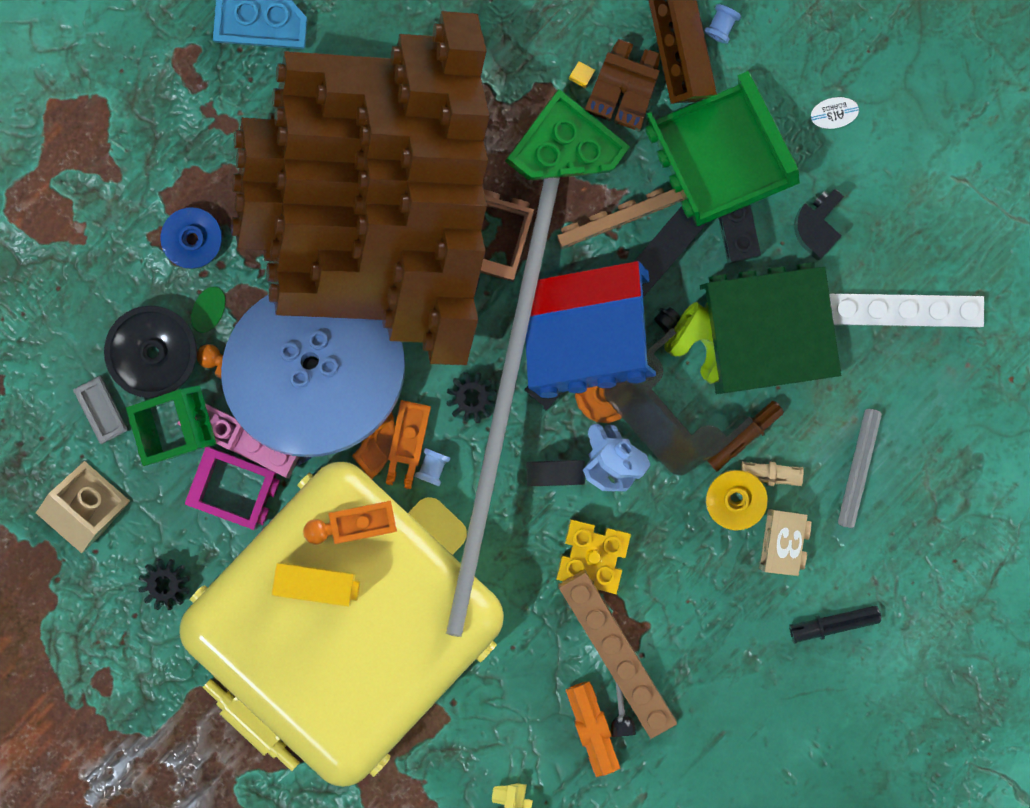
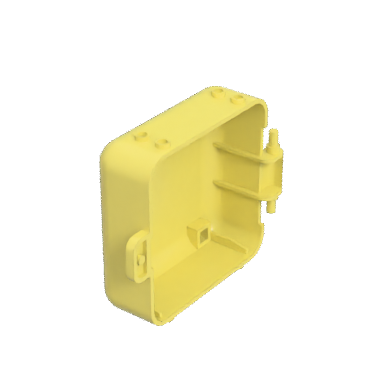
(334, 676)

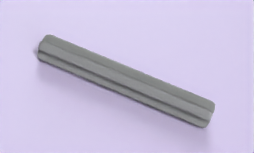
(859, 468)

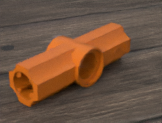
(592, 728)

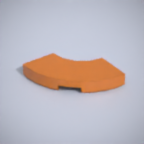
(376, 448)

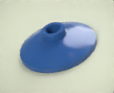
(180, 226)

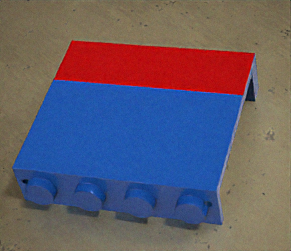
(588, 331)

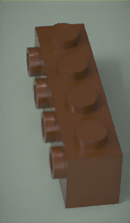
(682, 50)

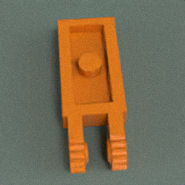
(408, 440)

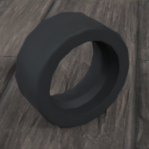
(555, 473)

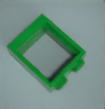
(188, 404)

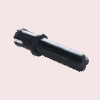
(834, 624)

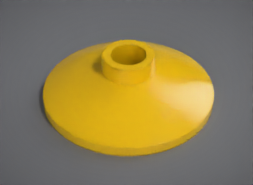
(736, 514)

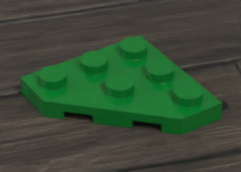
(566, 143)

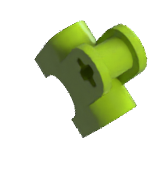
(692, 327)

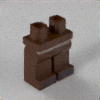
(625, 77)

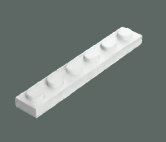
(907, 310)

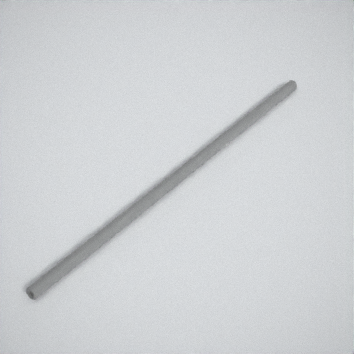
(502, 408)

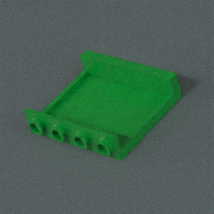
(723, 152)

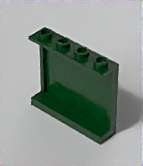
(772, 328)

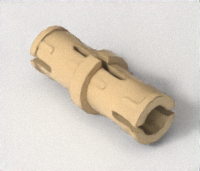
(775, 474)

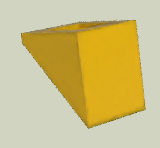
(581, 74)

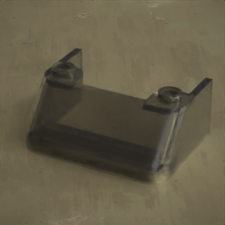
(660, 428)

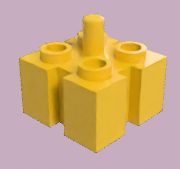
(595, 554)

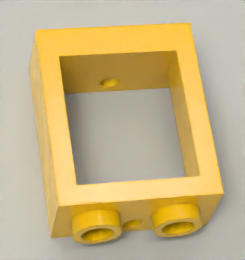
(315, 584)

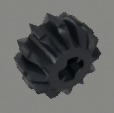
(482, 397)
(175, 585)

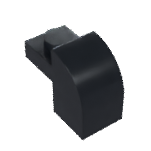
(812, 230)

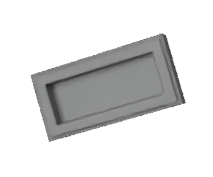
(100, 410)

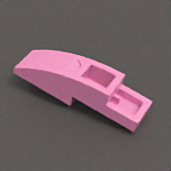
(234, 438)

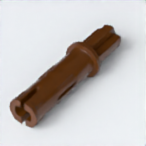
(761, 421)

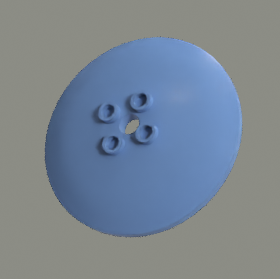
(315, 408)

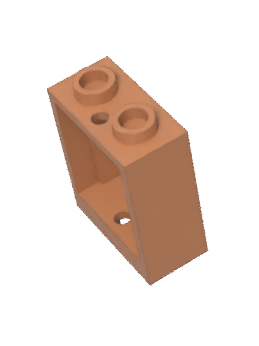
(516, 207)

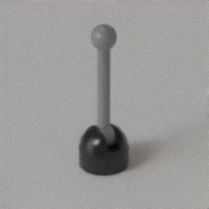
(622, 724)

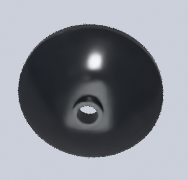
(128, 349)

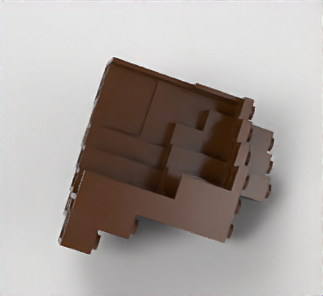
(374, 186)

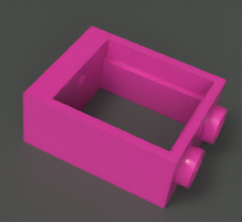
(203, 478)

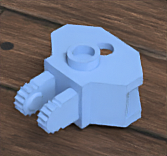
(613, 458)

